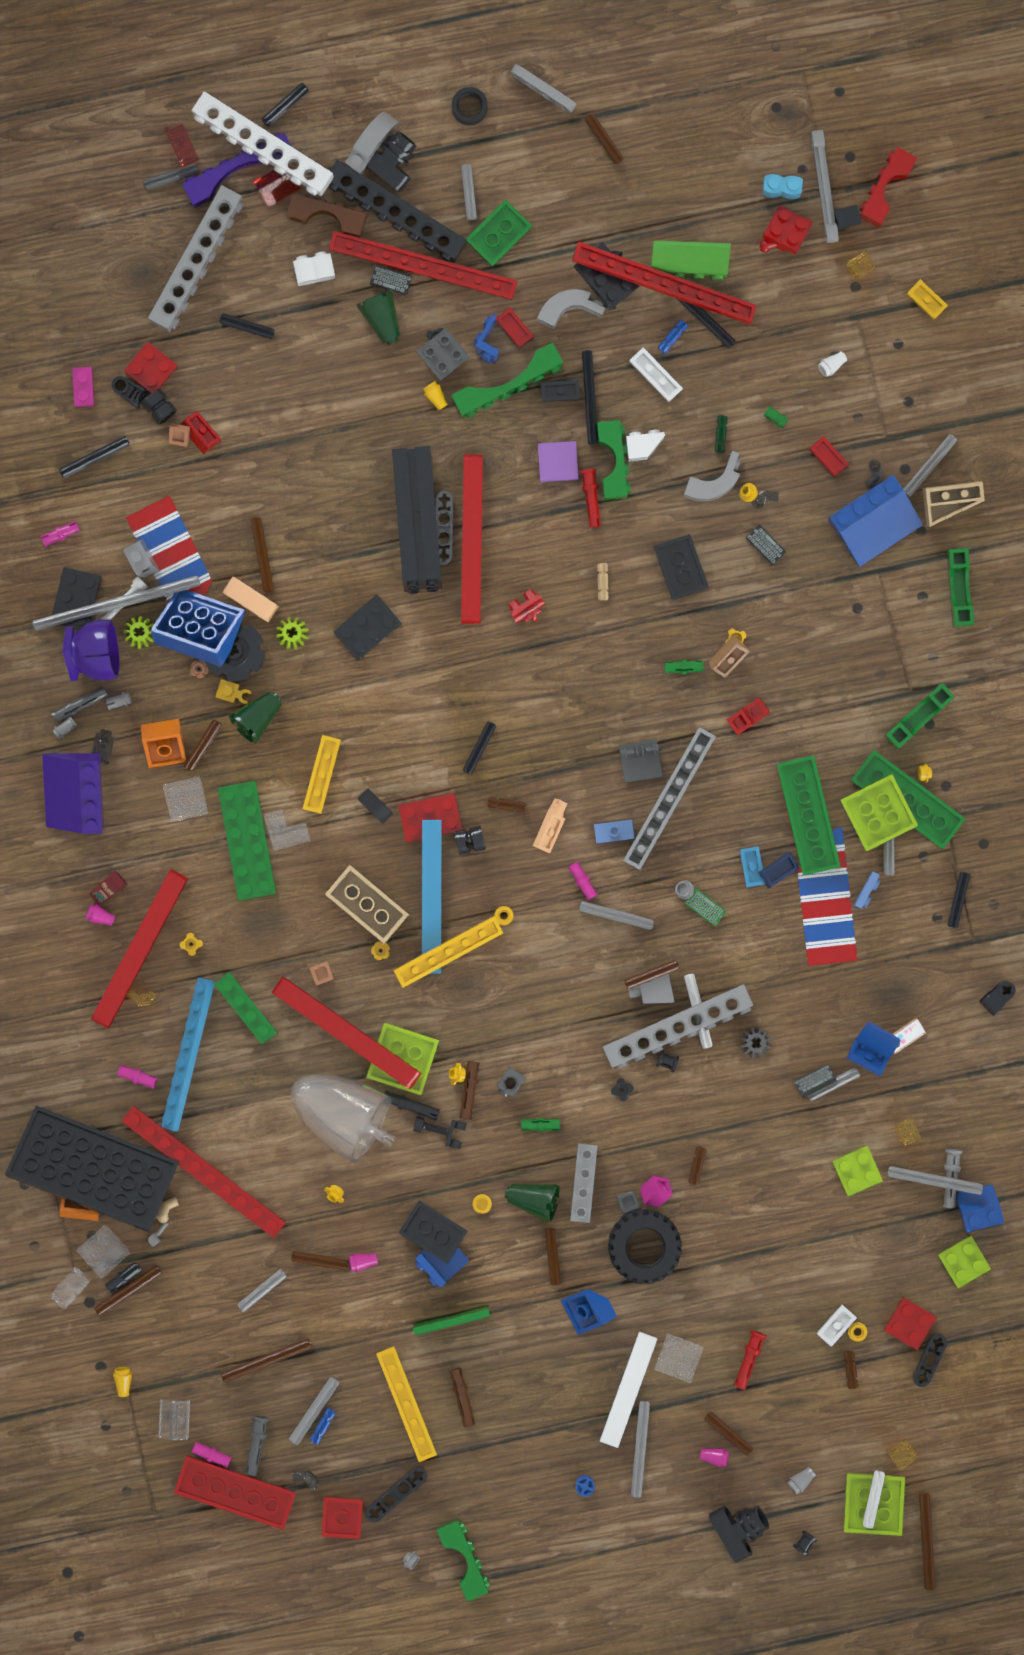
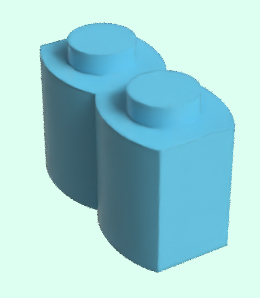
(787, 187)

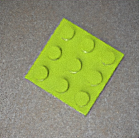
(879, 812)
(410, 1047)
(890, 1507)

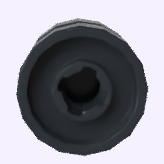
(157, 404)
(476, 844)

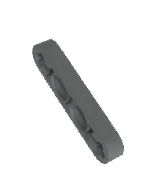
(445, 528)

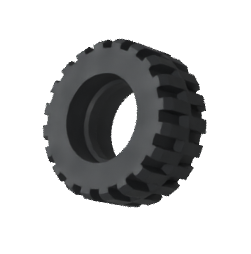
(618, 1246)

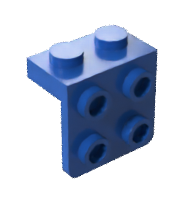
(487, 352)
(873, 1048)
(439, 1270)

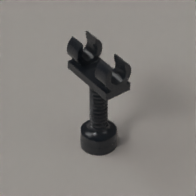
(421, 1125)

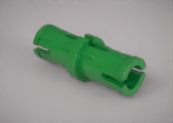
(683, 666)
(540, 1124)

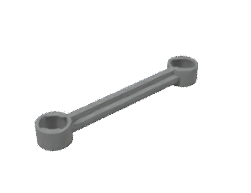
(830, 225)

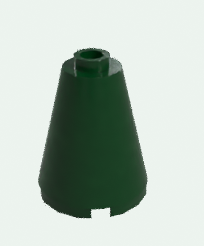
(381, 316)
(256, 716)
(535, 1199)

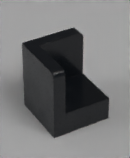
(847, 217)

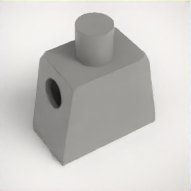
(141, 559)
(654, 991)

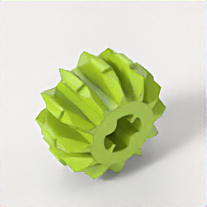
(289, 627)
(140, 639)

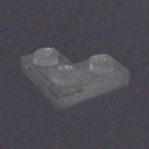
(284, 836)

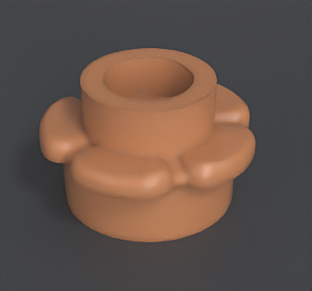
(204, 668)

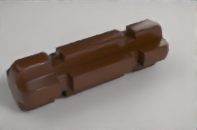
(505, 804)
(697, 1165)
(850, 1367)

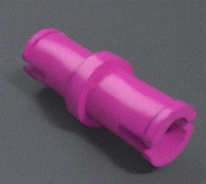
(60, 533)
(582, 880)
(137, 1076)
(211, 1454)

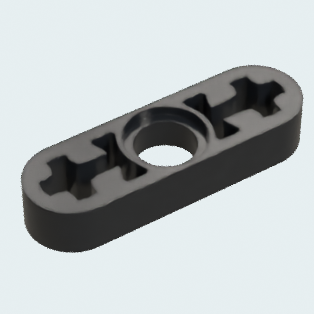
(940, 1349)

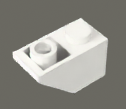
(642, 445)

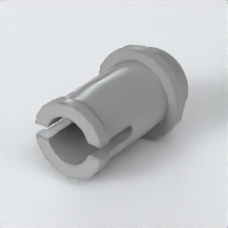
(120, 700)
(64, 728)

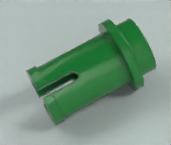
(776, 417)

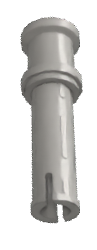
(952, 1168)

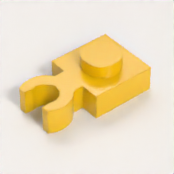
(230, 691)

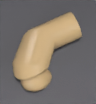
(162, 1214)

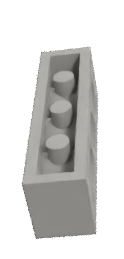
(583, 1182)

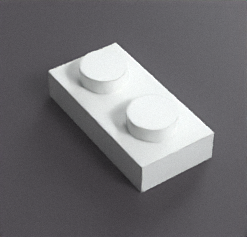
(836, 1325)

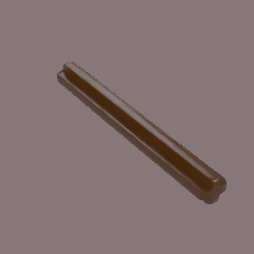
(266, 1360)
(927, 1541)

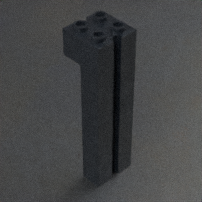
(417, 519)

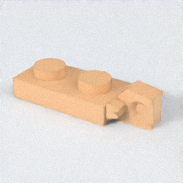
(551, 826)

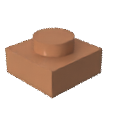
(179, 434)
(321, 973)

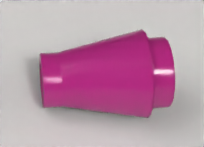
(99, 915)
(362, 1261)
(715, 1456)

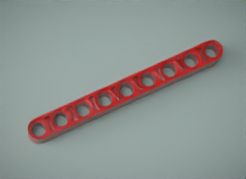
(472, 539)
(139, 948)
(346, 1033)

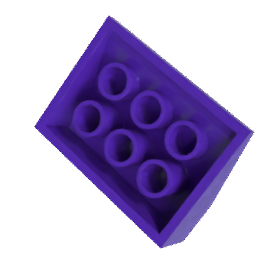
(73, 792)

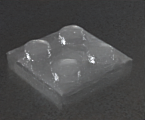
(185, 799)
(103, 1251)
(678, 1357)

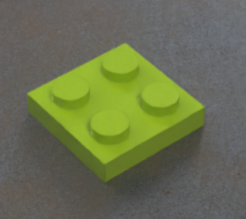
(857, 1170)
(964, 1261)

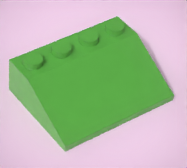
(691, 259)

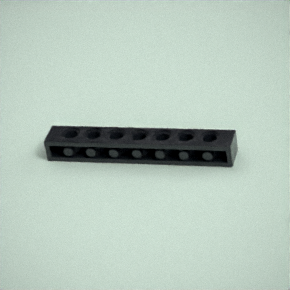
(407, 211)

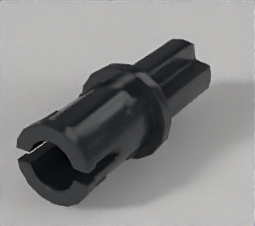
(123, 1277)

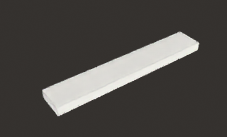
(628, 1389)

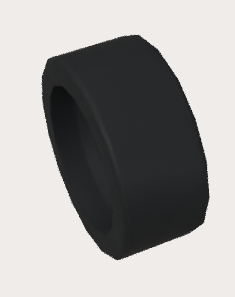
(469, 120)
(375, 806)

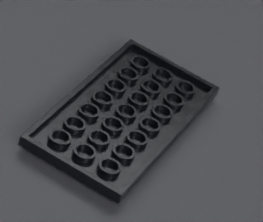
(92, 1168)

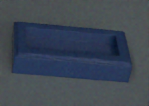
(778, 870)

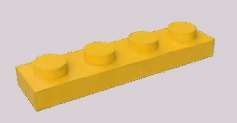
(321, 774)

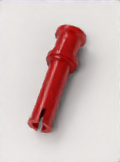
(590, 488)
(752, 1351)

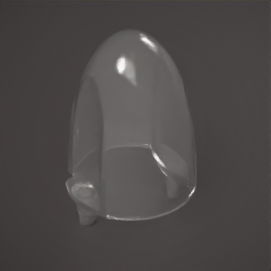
(342, 1113)

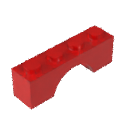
(898, 167)

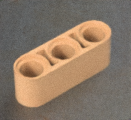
(250, 599)

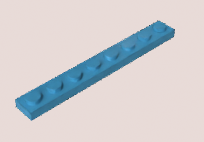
(187, 1054)

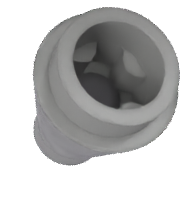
(801, 1480)

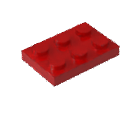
(435, 808)

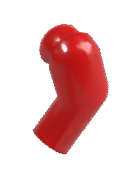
(766, 245)

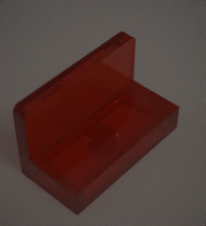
(181, 145)
(275, 187)

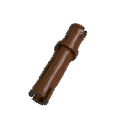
(469, 1090)
(459, 1388)

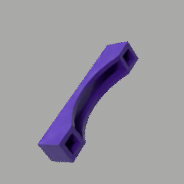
(203, 187)

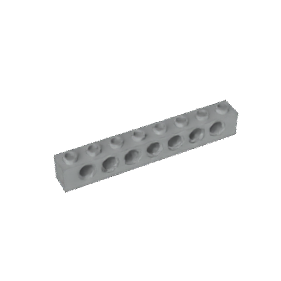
(224, 197)
(669, 798)
(613, 1049)

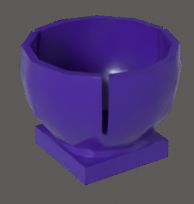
(92, 651)

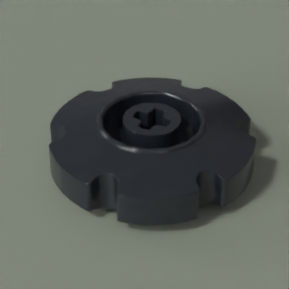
(248, 659)

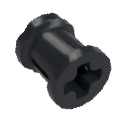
(667, 1061)
(805, 1543)

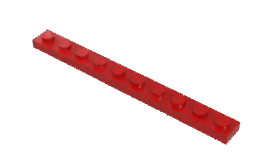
(423, 265)
(664, 283)
(203, 1171)

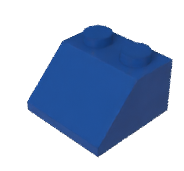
(979, 1210)

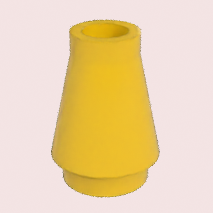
(435, 395)
(122, 1380)

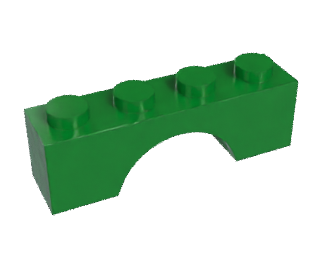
(610, 436)
(959, 589)
(919, 716)
(245, 1008)
(453, 1536)

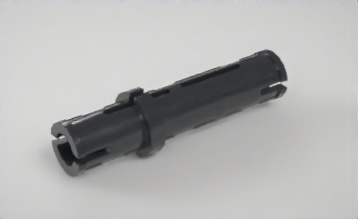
(413, 1106)

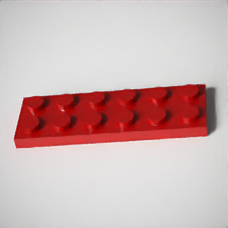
(235, 1492)

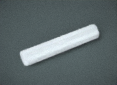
(873, 1499)

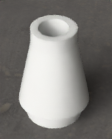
(831, 364)

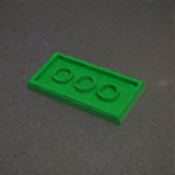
(451, 1320)

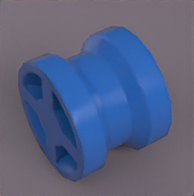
(583, 1488)

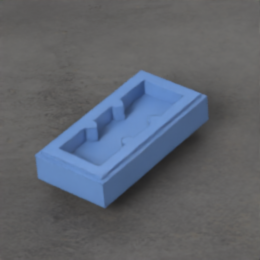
(614, 831)

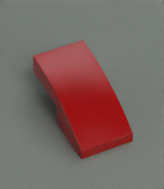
(748, 716)

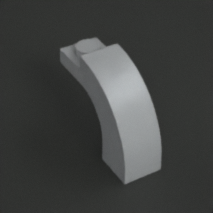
(370, 141)
(565, 301)
(711, 490)

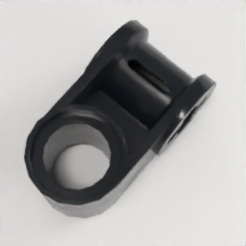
(130, 391)
(995, 1000)

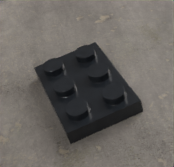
(607, 287)
(681, 567)
(76, 591)
(367, 627)
(433, 1232)

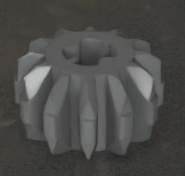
(762, 1042)

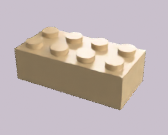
(367, 904)

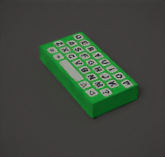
(705, 907)

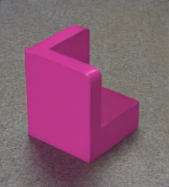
(656, 1191)

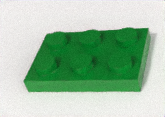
(498, 233)

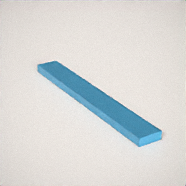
(431, 885)

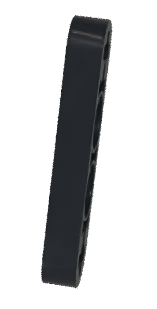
(398, 1496)

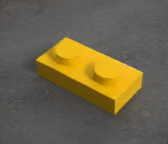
(927, 299)

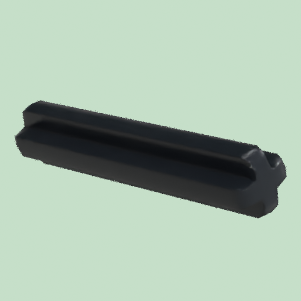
(285, 104)
(247, 326)
(479, 748)
(958, 900)

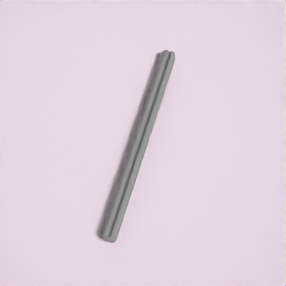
(116, 603)

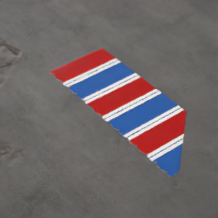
(169, 545)
(828, 912)

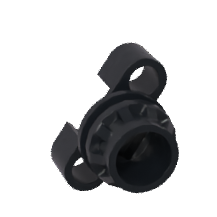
(397, 151)
(749, 1525)

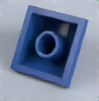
(588, 1310)

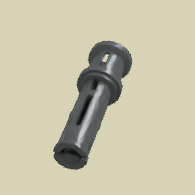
(257, 1436)

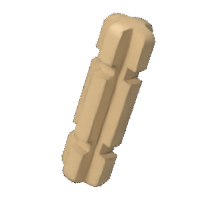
(602, 568)

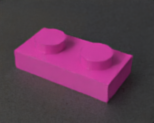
(83, 387)

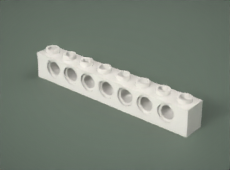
(208, 104)

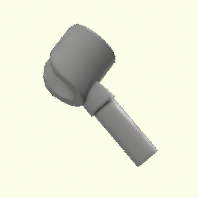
(153, 1239)

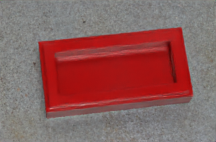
(514, 328)
(828, 456)

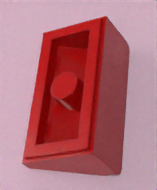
(201, 432)

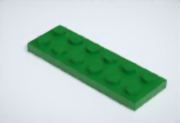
(808, 815)
(934, 817)
(246, 840)

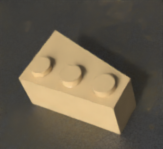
(948, 500)

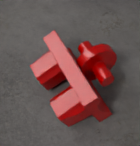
(528, 609)

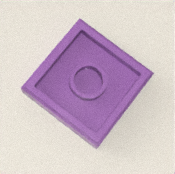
(558, 461)

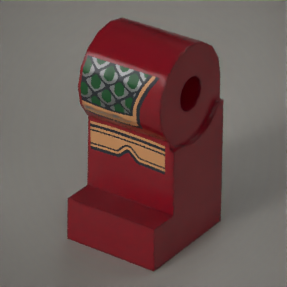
(108, 888)

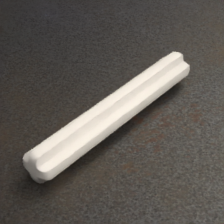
(695, 999)

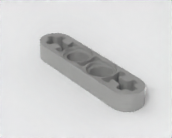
(543, 88)

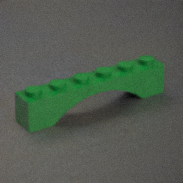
(472, 399)

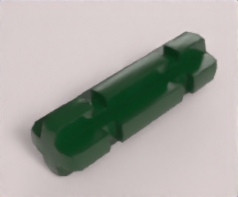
(721, 431)

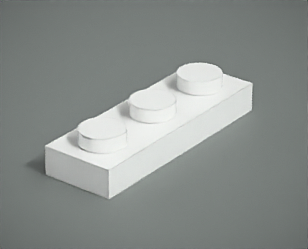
(655, 375)

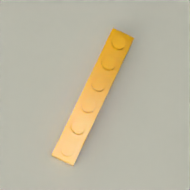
(448, 951)
(406, 1404)

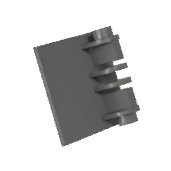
(443, 354)
(640, 760)

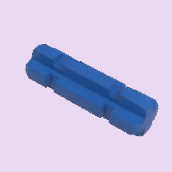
(672, 337)
(322, 1426)

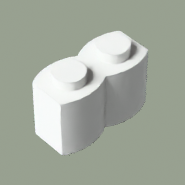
(313, 268)

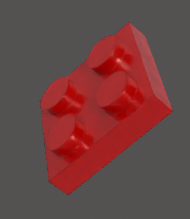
(787, 229)
(150, 368)
(910, 1323)
(342, 1517)

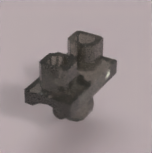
(103, 744)

